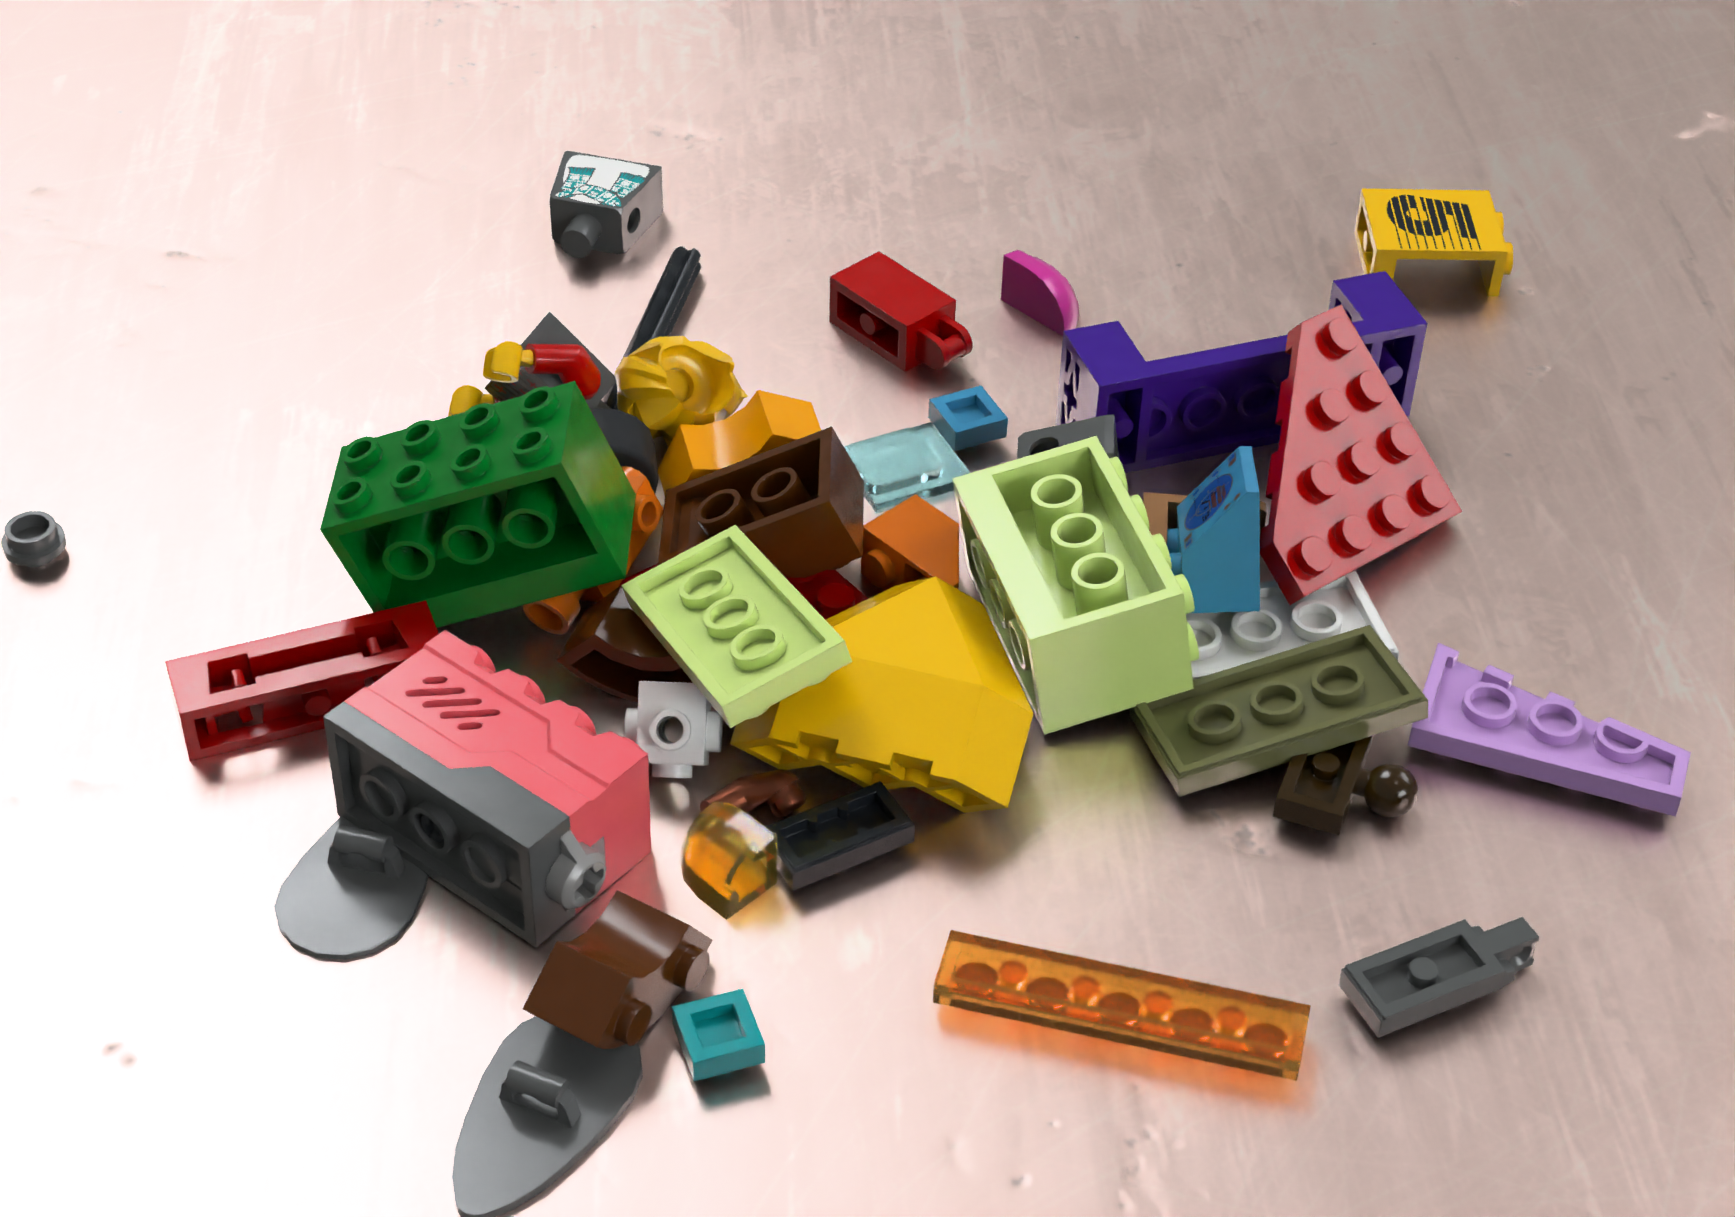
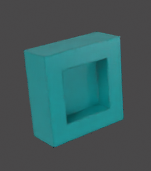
(718, 1034)

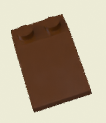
(791, 502)

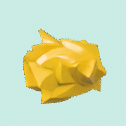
(677, 384)

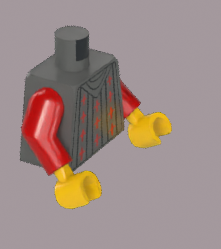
(544, 358)

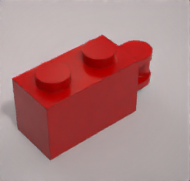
(897, 314)

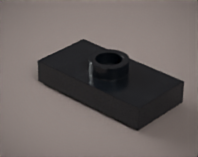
(840, 835)

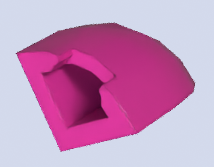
(1039, 291)

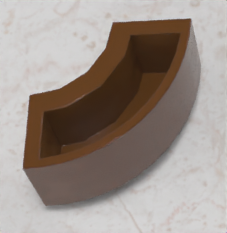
(617, 650)
(619, 974)

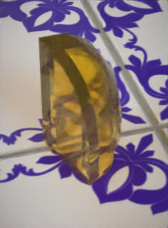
(728, 858)

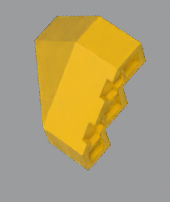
(915, 707)

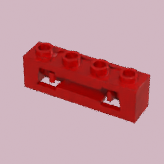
(291, 676)

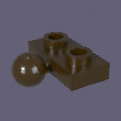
(1322, 785)

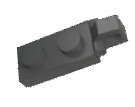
(1436, 972)

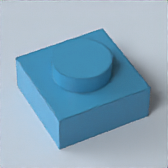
(967, 418)

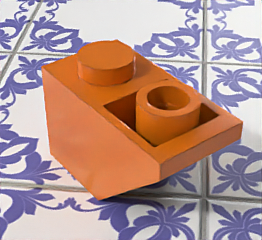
(910, 545)

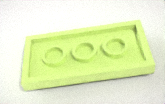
(736, 625)

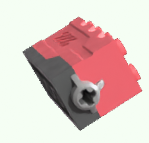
(491, 786)

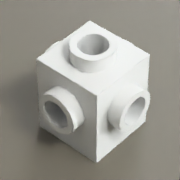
(656, 706)

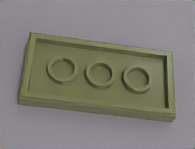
(1279, 709)

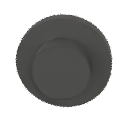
(32, 539)

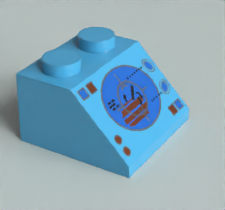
(1220, 538)

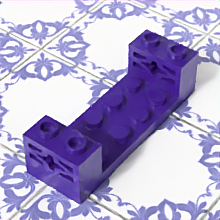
(1221, 395)

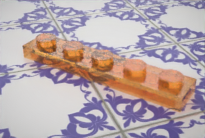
(1122, 1004)

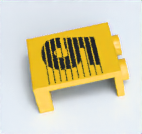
(1432, 227)

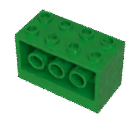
(482, 508)

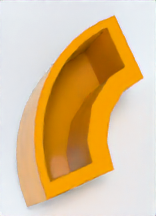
(758, 427)

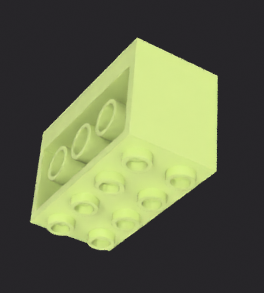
(1076, 584)

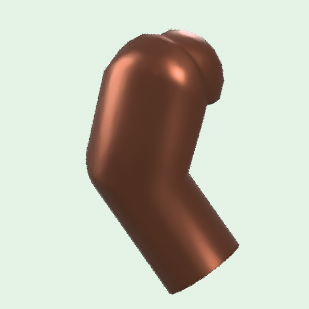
(750, 791)

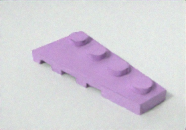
(1547, 739)

